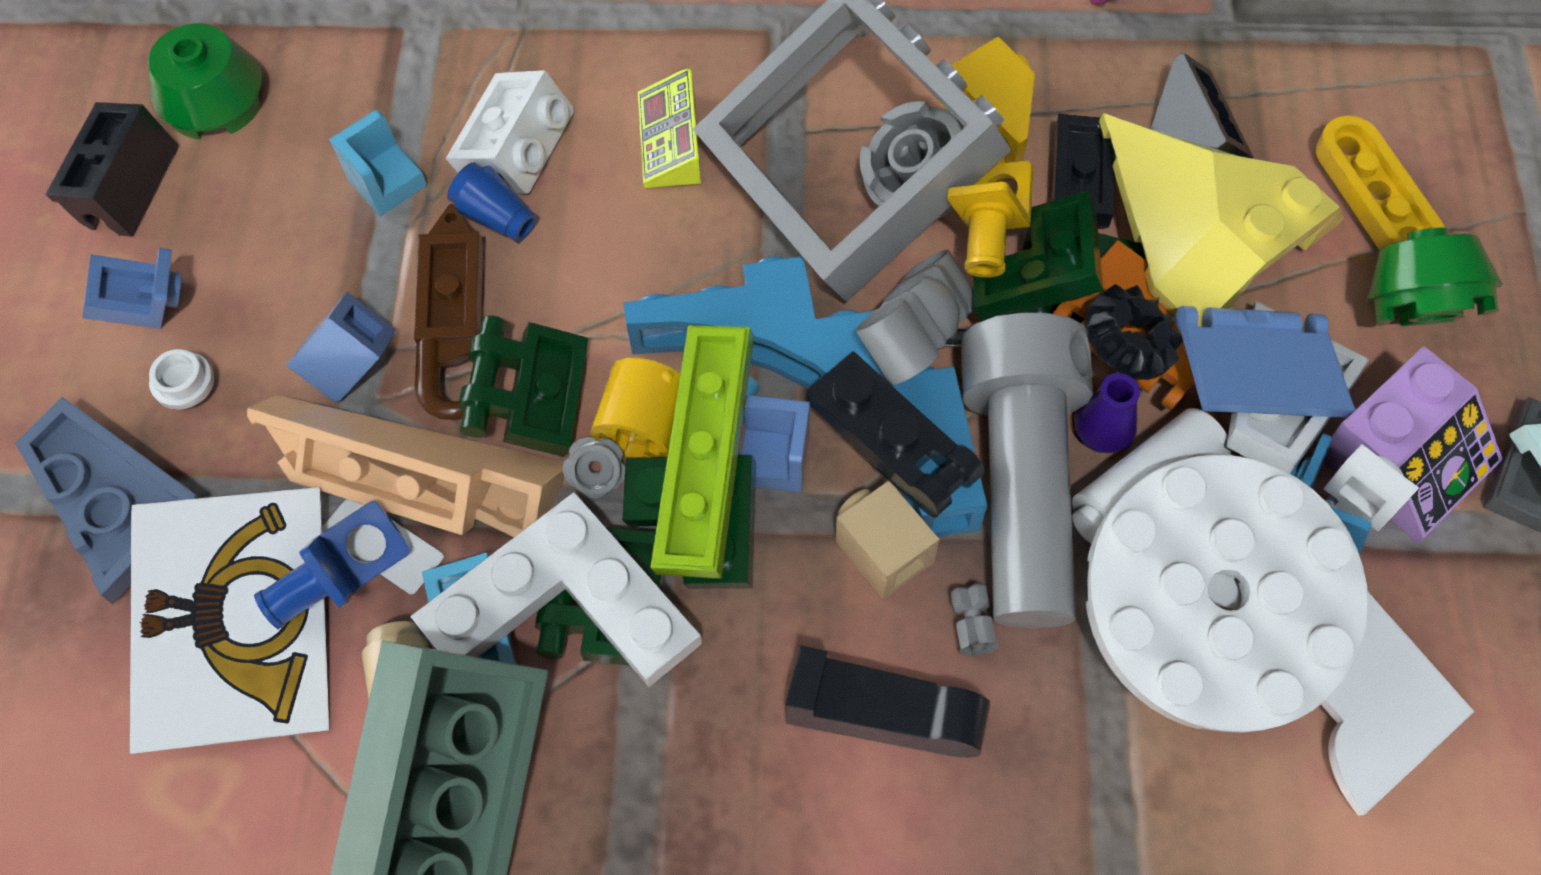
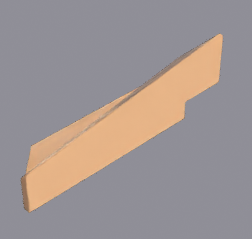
(409, 468)

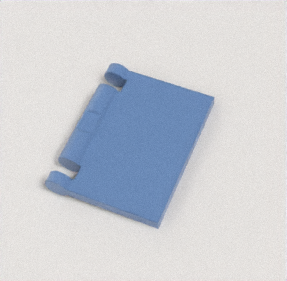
(1264, 362)

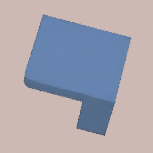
(341, 348)
(777, 440)

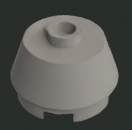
(903, 145)

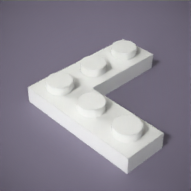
(553, 554)

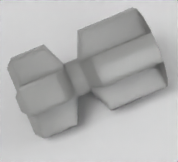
(975, 631)

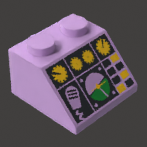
(1432, 430)

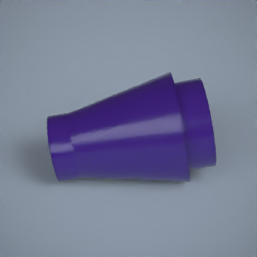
(1110, 416)

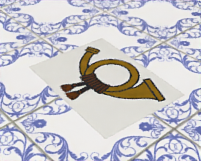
(200, 646)

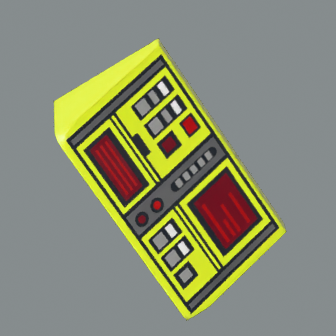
(667, 132)

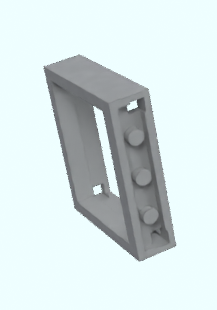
(911, 206)

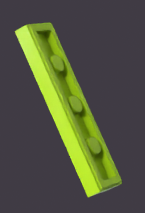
(703, 452)

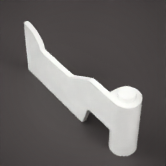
(1392, 700)

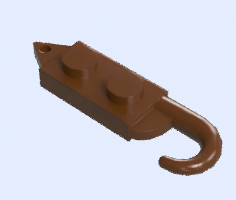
(446, 306)

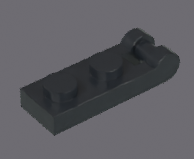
(893, 434)

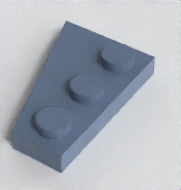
(92, 486)

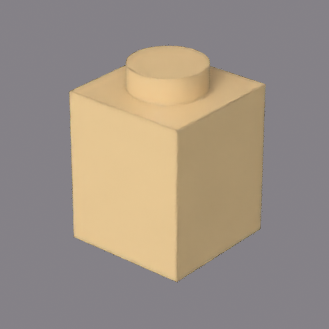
(885, 538)

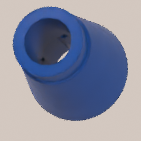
(491, 202)

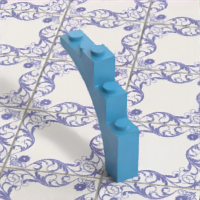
(803, 349)

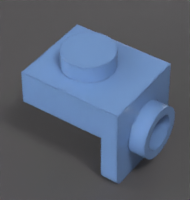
(131, 290)

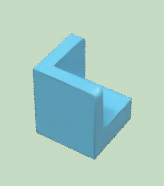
(376, 163)

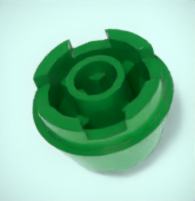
(203, 80)
(1433, 279)

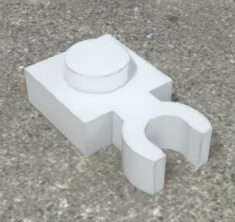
(1369, 487)

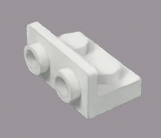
(514, 127)

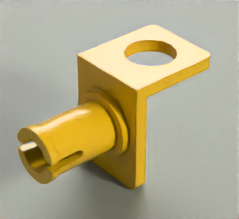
(991, 209)

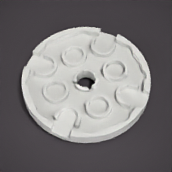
(1298, 587)

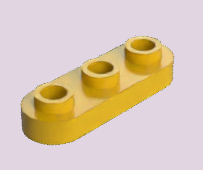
(1375, 171)

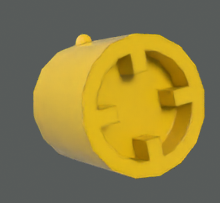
(638, 407)

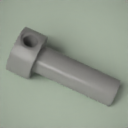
(1026, 379)

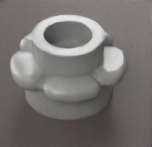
(590, 483)

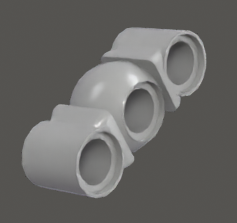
(917, 317)

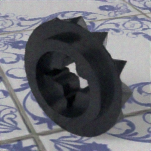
(1126, 351)

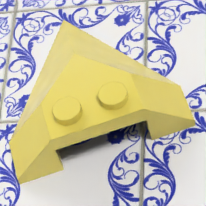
(1210, 214)

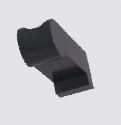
(884, 706)

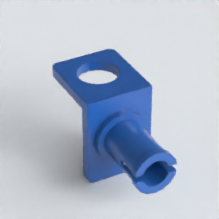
(331, 568)

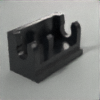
(113, 167)

